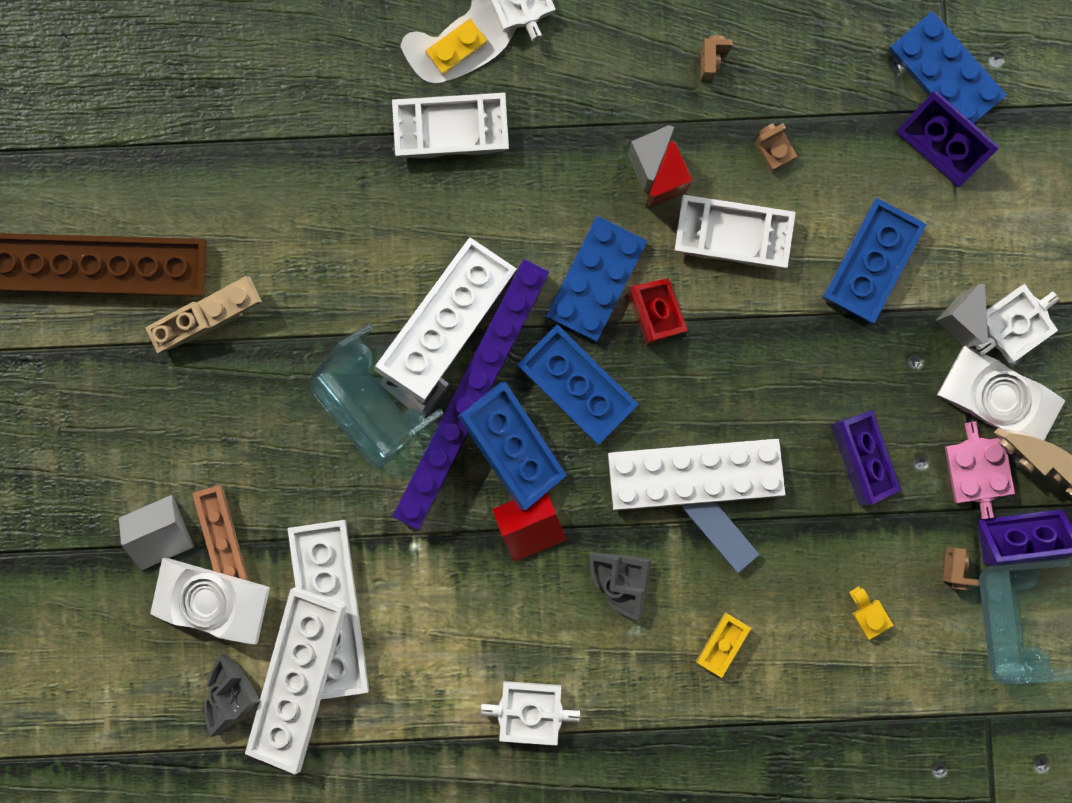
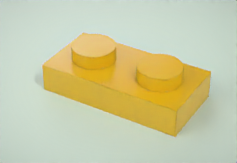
(456, 47)
(723, 645)

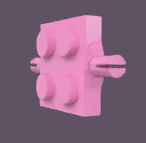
(979, 470)

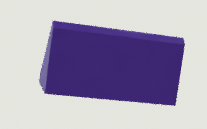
(947, 138)
(865, 458)
(1025, 537)

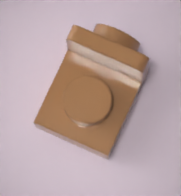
(709, 59)
(775, 146)
(955, 565)

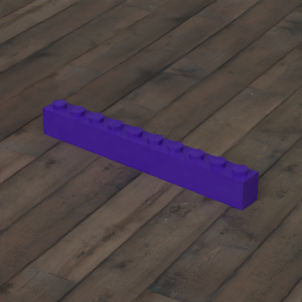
(474, 385)

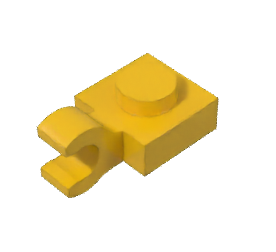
(870, 616)

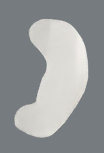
(483, 16)

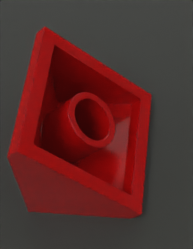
(671, 178)
(656, 310)
(529, 529)

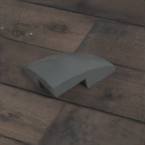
(622, 580)
(229, 696)

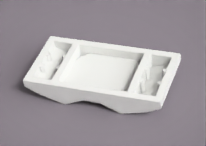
(450, 125)
(734, 232)
(1000, 395)
(209, 601)

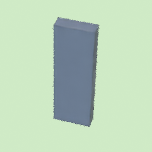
(722, 534)

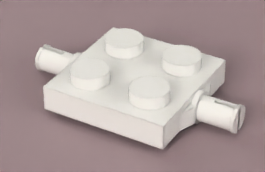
(522, 14)
(1018, 323)
(530, 713)

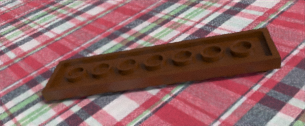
(102, 264)

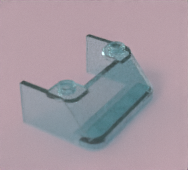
(361, 403)
(1007, 656)

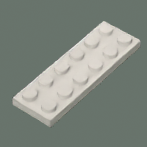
(445, 320)
(696, 474)
(325, 568)
(295, 680)

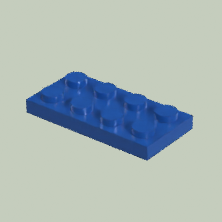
(943, 64)
(874, 261)
(596, 279)
(577, 384)
(512, 445)

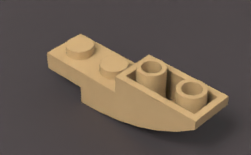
(204, 315)
(1038, 456)

